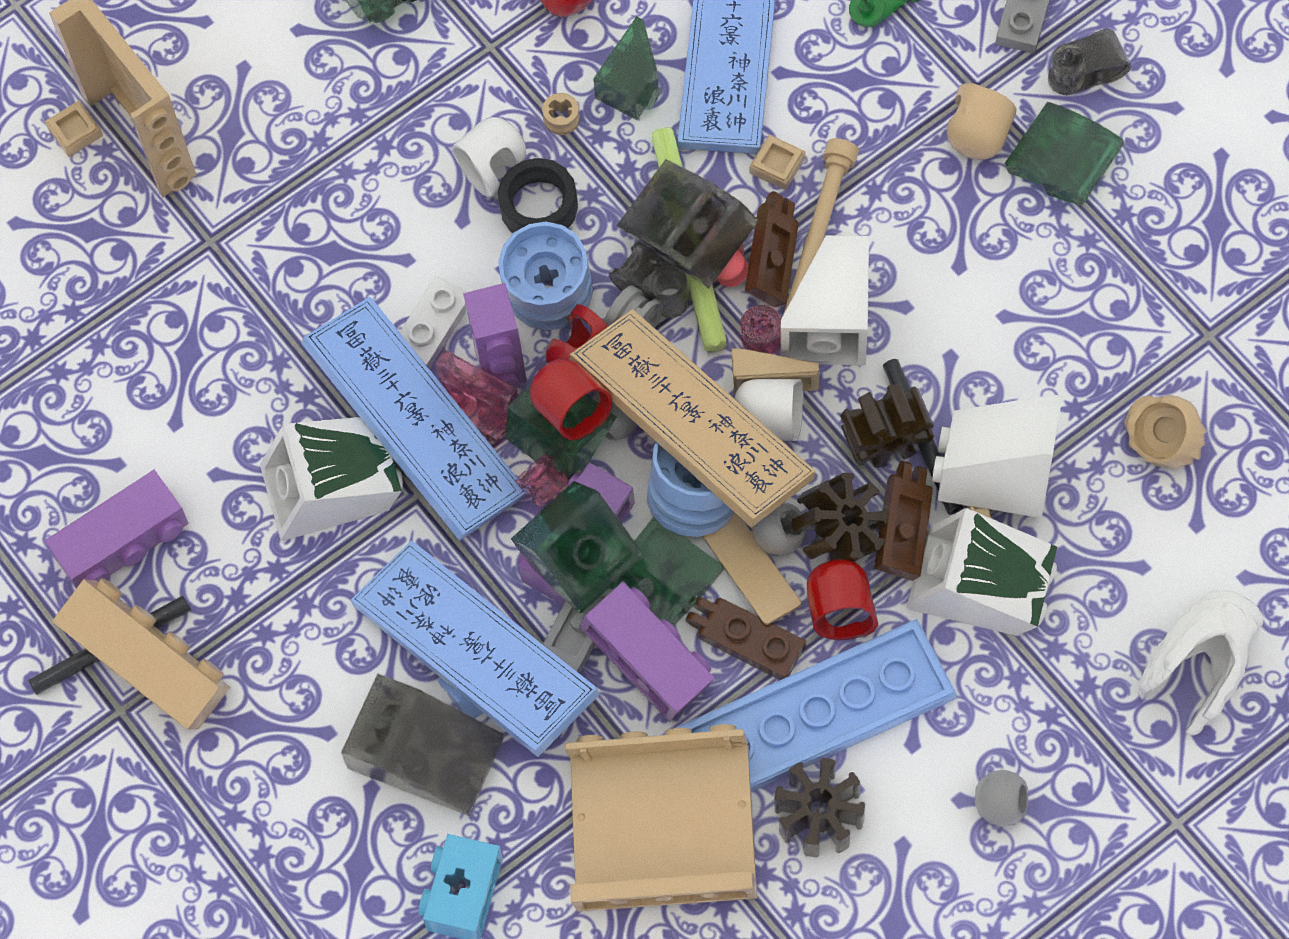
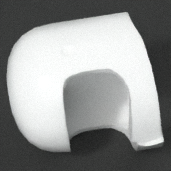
(485, 149)
(775, 404)

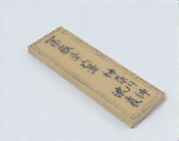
(693, 418)

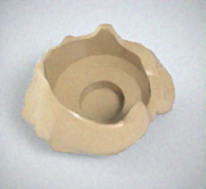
(1165, 430)

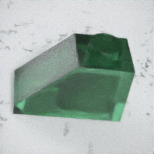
(629, 74)

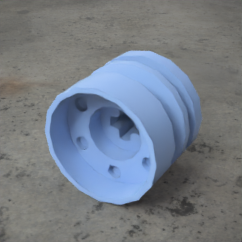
(542, 254)
(681, 499)

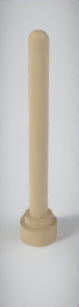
(839, 158)

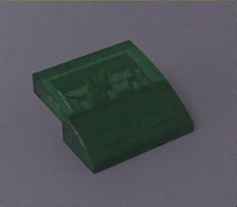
(1064, 153)
(670, 572)

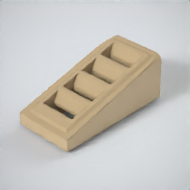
(759, 365)

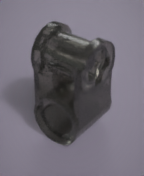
(1088, 63)
(653, 276)

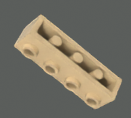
(142, 653)

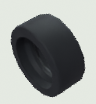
(537, 171)

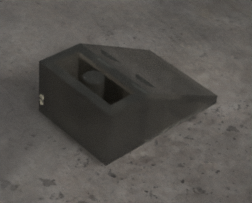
(688, 222)
(421, 745)

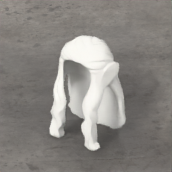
(1216, 625)

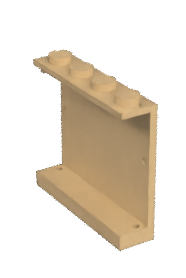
(662, 819)

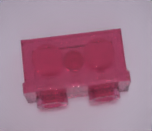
(477, 394)

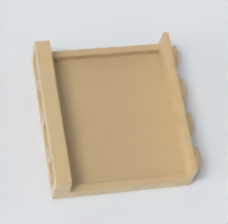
(108, 65)

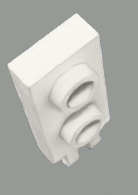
(434, 319)

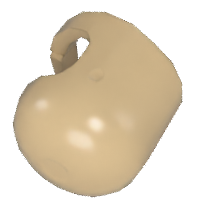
(980, 121)

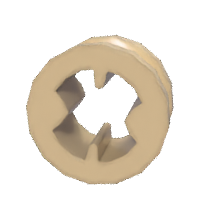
(561, 102)

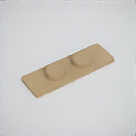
(752, 571)

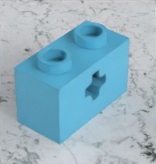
(466, 913)

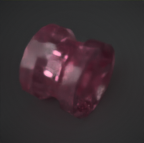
(768, 337)
(542, 480)

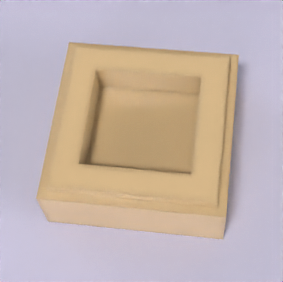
(73, 128)
(777, 162)

